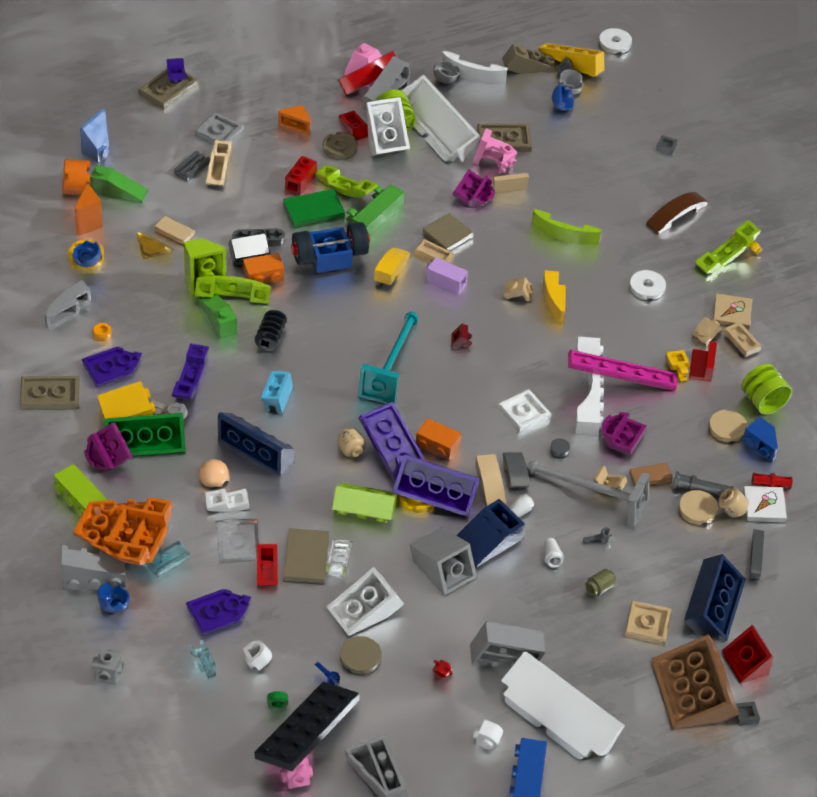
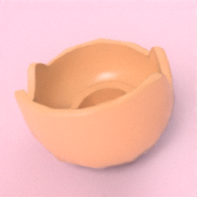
(213, 473)

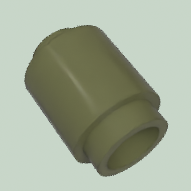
(600, 582)

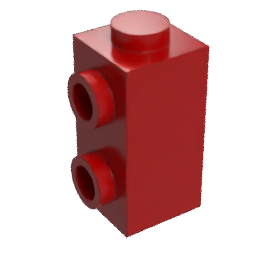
(300, 175)

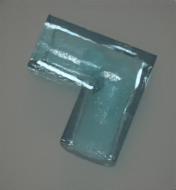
(168, 559)

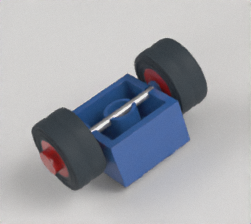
(330, 247)

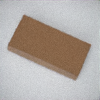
(658, 473)

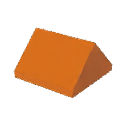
(88, 212)

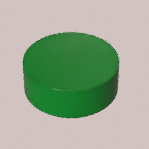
(277, 699)

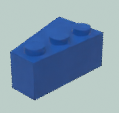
(529, 768)

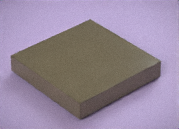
(448, 232)

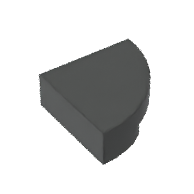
(566, 64)

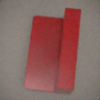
(703, 363)

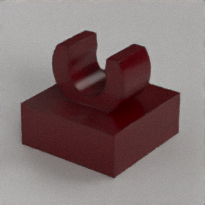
(461, 337)

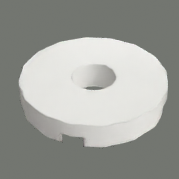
(609, 35)
(649, 277)

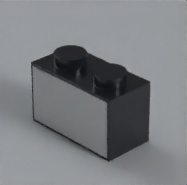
(248, 247)

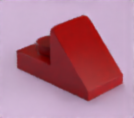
(267, 564)

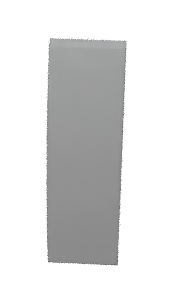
(67, 304)

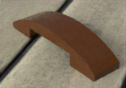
(674, 209)

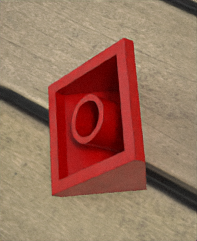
(749, 655)

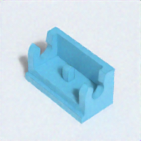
(277, 391)

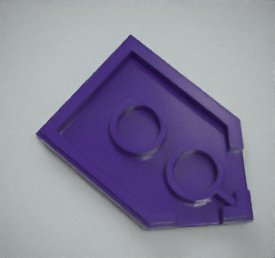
(111, 365)
(217, 610)

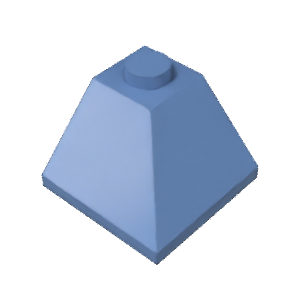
(95, 137)

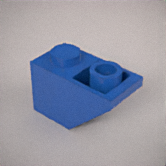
(762, 438)

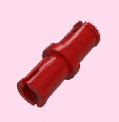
(771, 480)

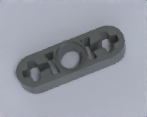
(271, 233)
(756, 554)

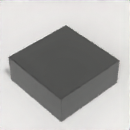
(666, 145)
(747, 714)

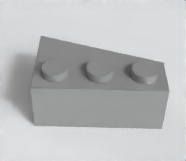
(394, 76)
(90, 570)
(505, 643)
(377, 767)

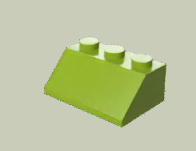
(201, 260)
(364, 502)

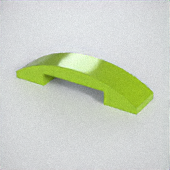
(331, 177)
(564, 232)
(730, 249)
(232, 286)

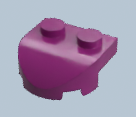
(474, 190)
(622, 433)
(107, 449)

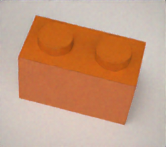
(264, 268)
(438, 439)

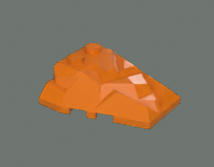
(126, 530)

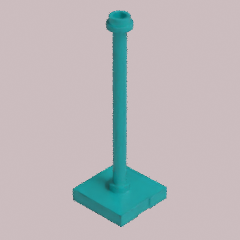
(380, 383)

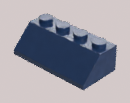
(255, 443)
(715, 598)

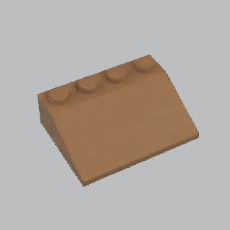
(695, 684)

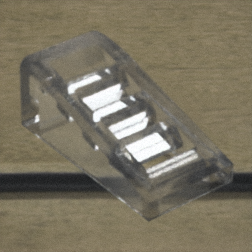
(338, 559)

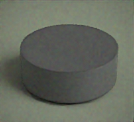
(560, 447)

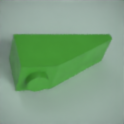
(114, 184)
(220, 315)

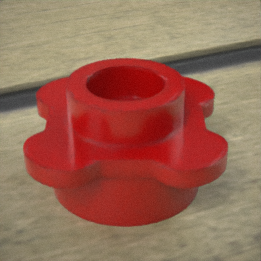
(442, 668)

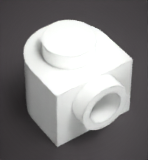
(257, 654)
(488, 735)

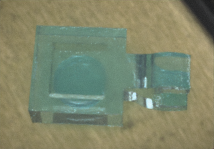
(206, 660)

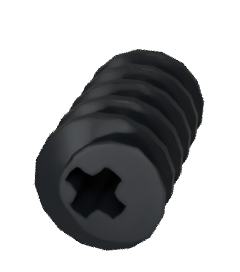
(270, 330)

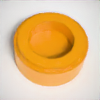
(102, 332)

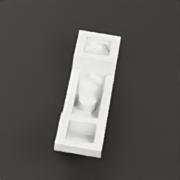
(477, 73)

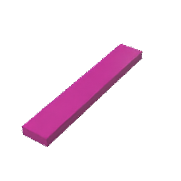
(622, 370)

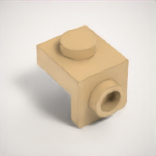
(518, 287)
(706, 330)
(613, 481)

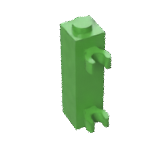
(380, 209)

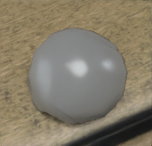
(445, 72)
(572, 80)

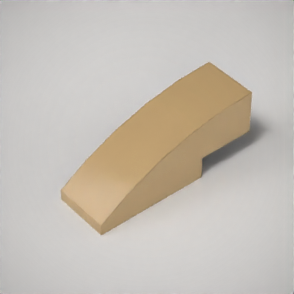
(219, 163)
(490, 479)

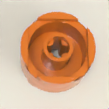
(75, 176)

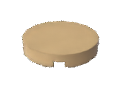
(727, 426)
(698, 507)

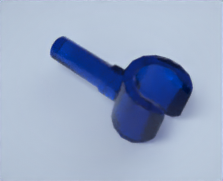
(330, 675)

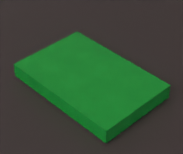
(313, 208)

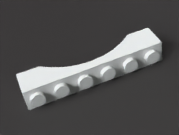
(588, 412)

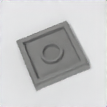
(218, 128)

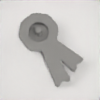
(171, 408)

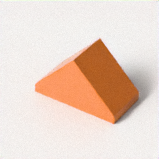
(295, 119)

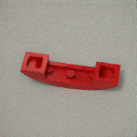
(365, 74)

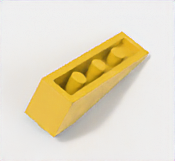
(582, 59)

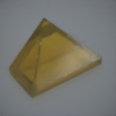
(152, 247)

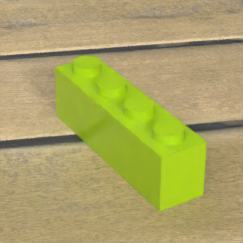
(76, 488)

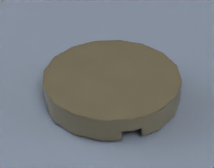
(340, 146)
(360, 655)

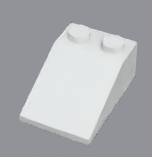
(386, 127)
(365, 603)

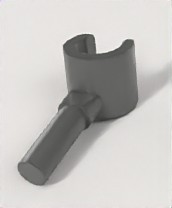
(602, 537)

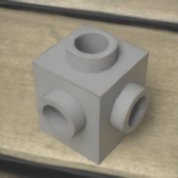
(107, 666)

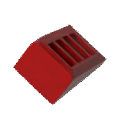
(356, 126)

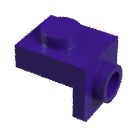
(176, 70)

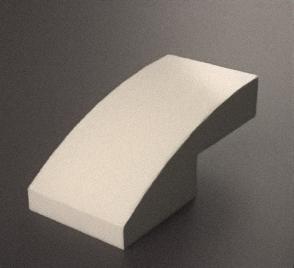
(227, 502)

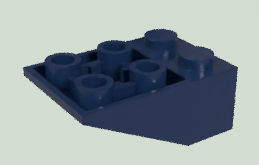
(492, 531)

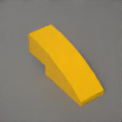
(390, 265)
(554, 295)

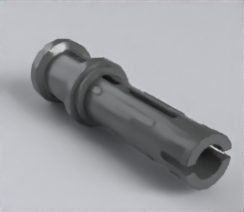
(692, 483)

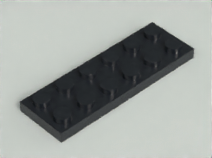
(307, 726)

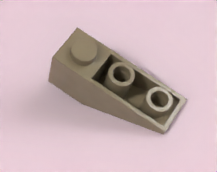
(523, 60)

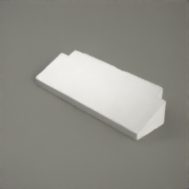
(446, 129)
(565, 712)

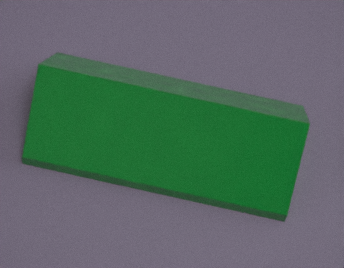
(151, 433)

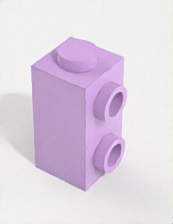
(446, 276)

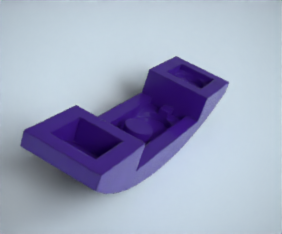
(192, 372)

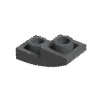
(516, 470)

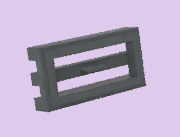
(189, 164)

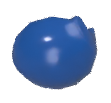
(562, 98)
(87, 254)
(113, 598)

